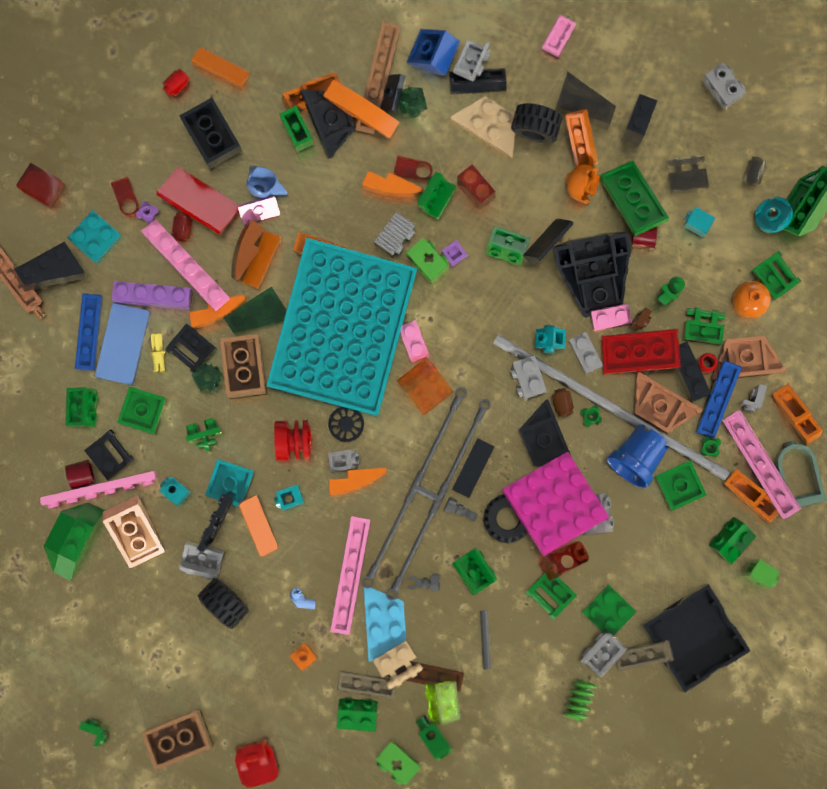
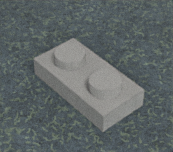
(585, 353)

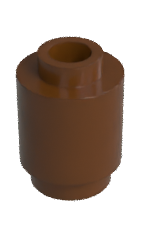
(563, 402)

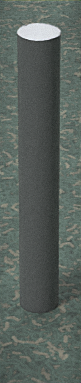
(485, 640)

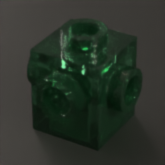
(412, 102)
(203, 384)

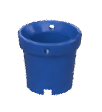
(638, 456)

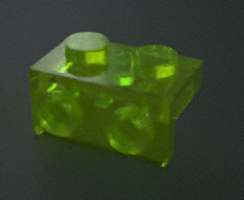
(443, 702)

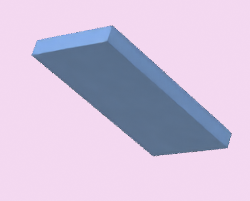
(122, 344)

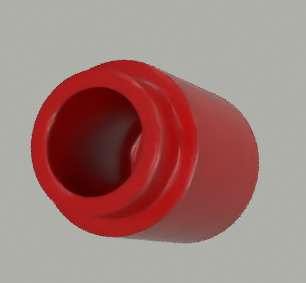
(175, 82)
(710, 359)

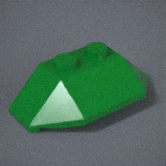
(808, 202)
(71, 538)

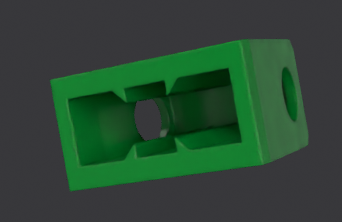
(439, 746)

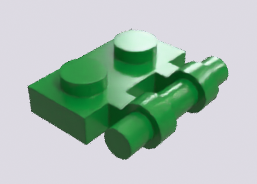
(704, 331)

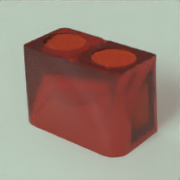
(40, 185)
(478, 202)
(576, 551)

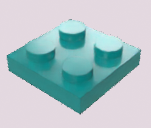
(94, 236)
(228, 478)

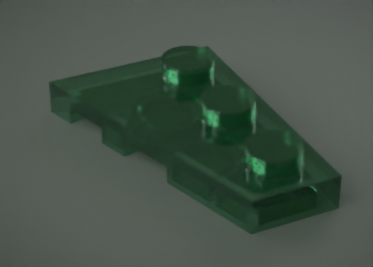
(258, 312)

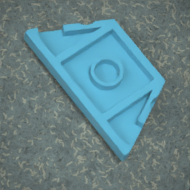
(383, 622)

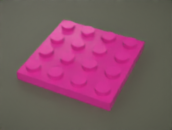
(555, 504)

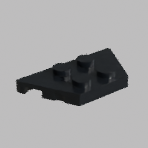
(329, 120)
(543, 436)

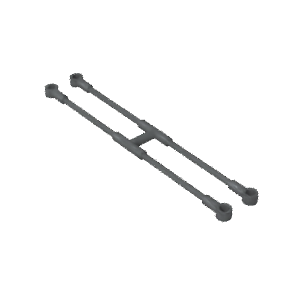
(437, 498)

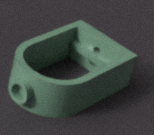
(819, 495)

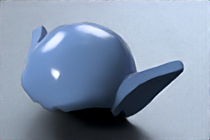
(264, 183)

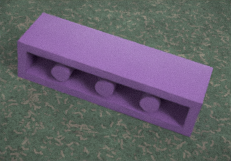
(152, 295)

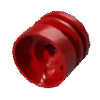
(292, 440)

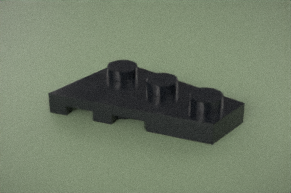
(216, 521)

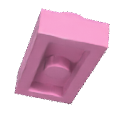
(610, 317)
(413, 341)

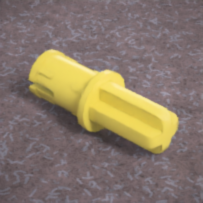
(157, 352)

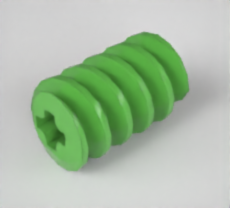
(580, 699)

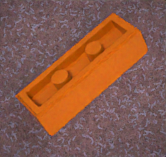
(220, 67)
(581, 138)
(260, 264)
(258, 525)

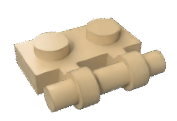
(393, 660)

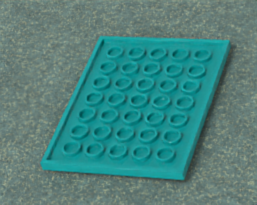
(341, 327)

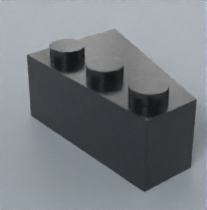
(49, 268)

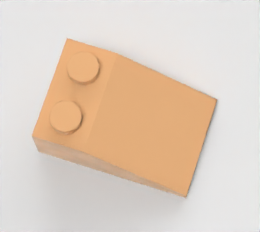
(133, 531)

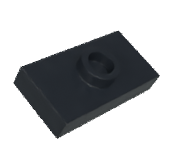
(392, 93)

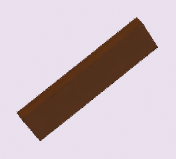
(433, 675)

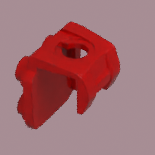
(256, 763)

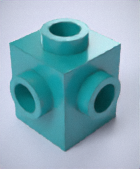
(550, 338)

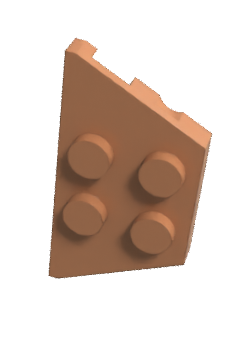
(752, 355)
(660, 405)

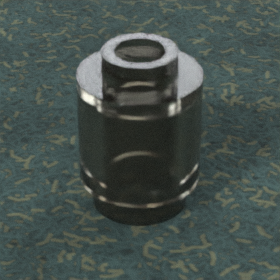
(754, 171)

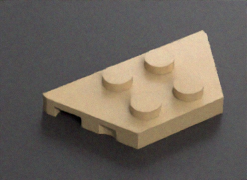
(489, 123)

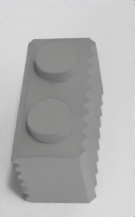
(395, 234)

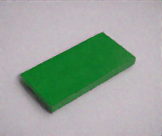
(634, 198)

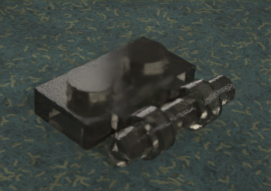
(687, 180)

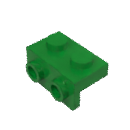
(436, 195)
(732, 540)
(475, 571)
(357, 715)

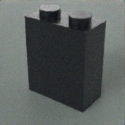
(639, 120)

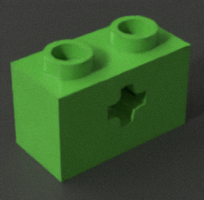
(430, 270)
(761, 574)
(394, 752)

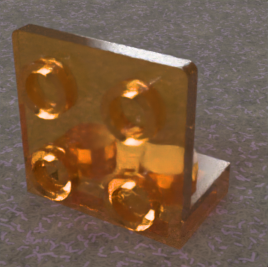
(425, 386)

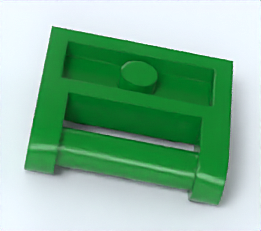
(769, 276)
(556, 590)

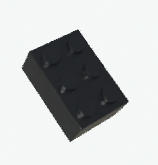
(210, 133)

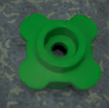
(596, 415)
(711, 451)

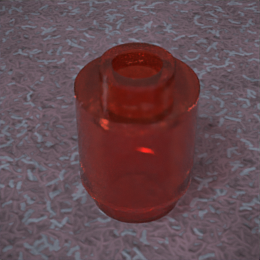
(181, 226)

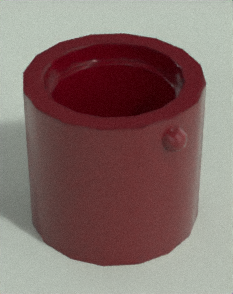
(645, 240)
(80, 474)

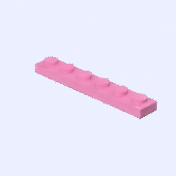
(185, 265)
(761, 464)
(91, 491)
(350, 575)

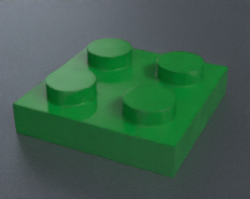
(141, 410)
(680, 485)
(609, 611)

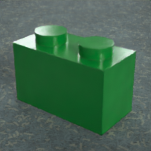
(296, 129)

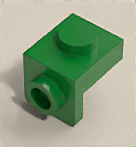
(92, 727)

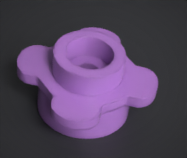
(153, 210)

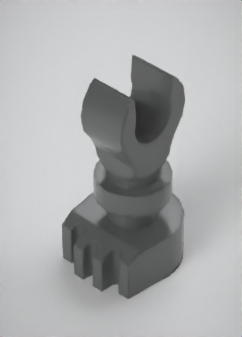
(459, 509)
(434, 583)

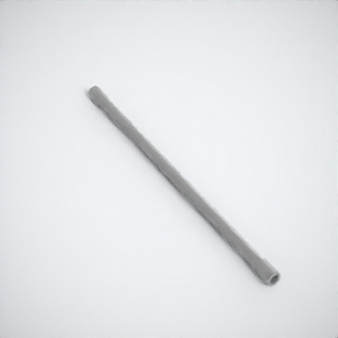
(713, 467)

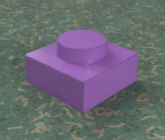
(454, 253)

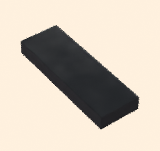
(473, 468)

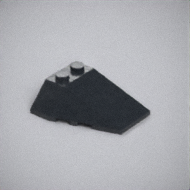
(595, 269)

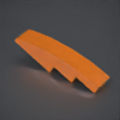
(360, 108)

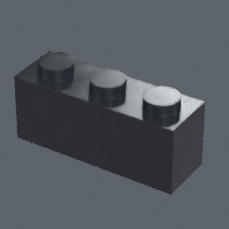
(691, 375)

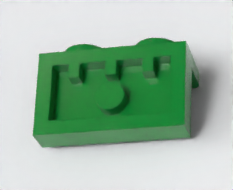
(507, 245)
(81, 407)

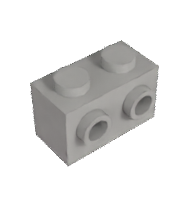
(724, 85)

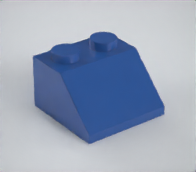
(433, 51)

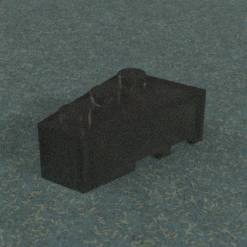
(578, 96)

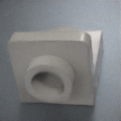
(758, 396)
(343, 460)

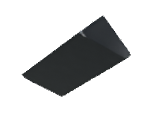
(489, 81)
(547, 240)

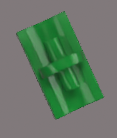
(671, 290)
(211, 430)

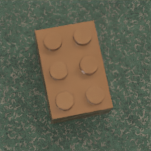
(243, 366)
(177, 739)

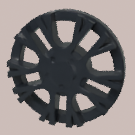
(345, 424)

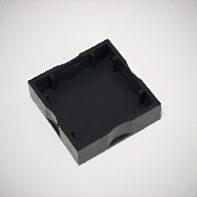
(698, 637)

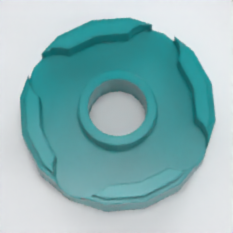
(780, 221)

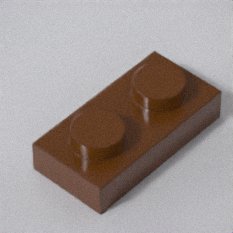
(641, 319)

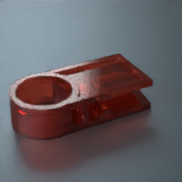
(407, 168)
(124, 192)

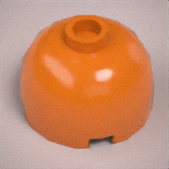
(582, 182)
(751, 299)

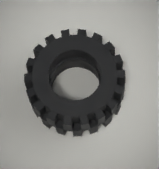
(536, 122)
(492, 526)
(223, 603)

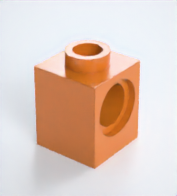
(303, 656)

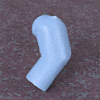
(300, 601)

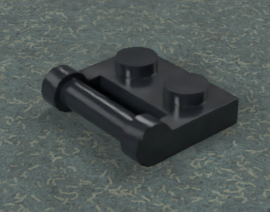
(194, 343)
(104, 458)

